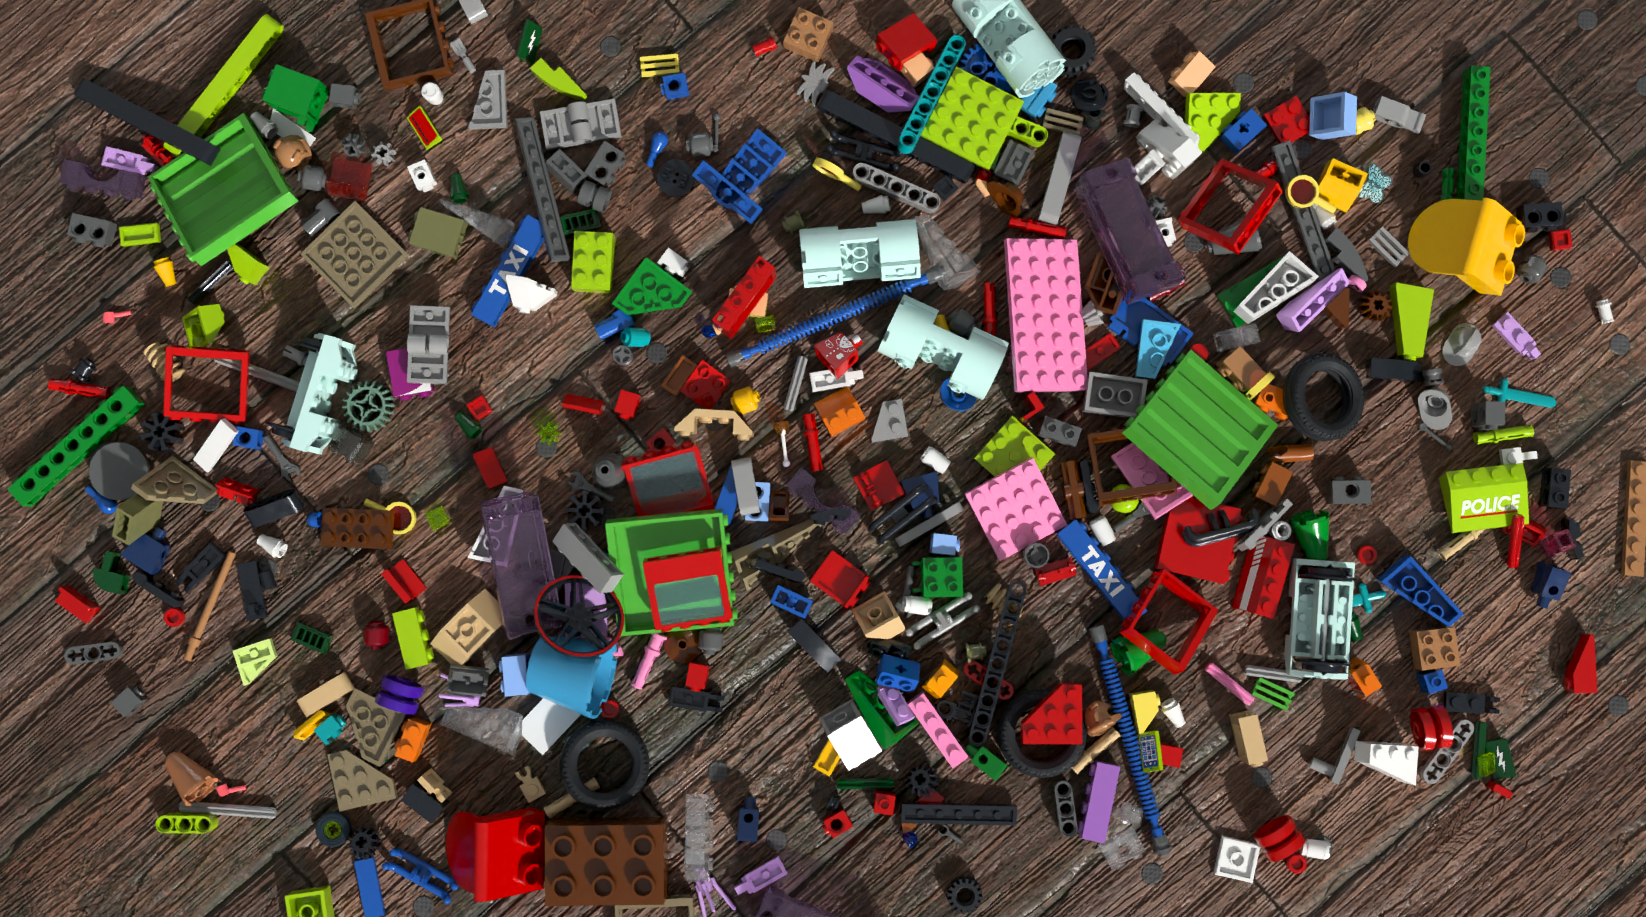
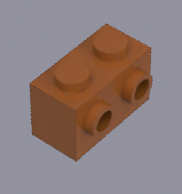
(1271, 484)

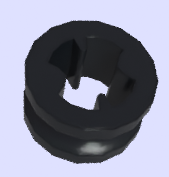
(833, 802)

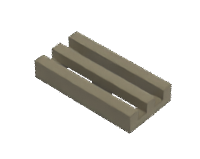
(1079, 119)

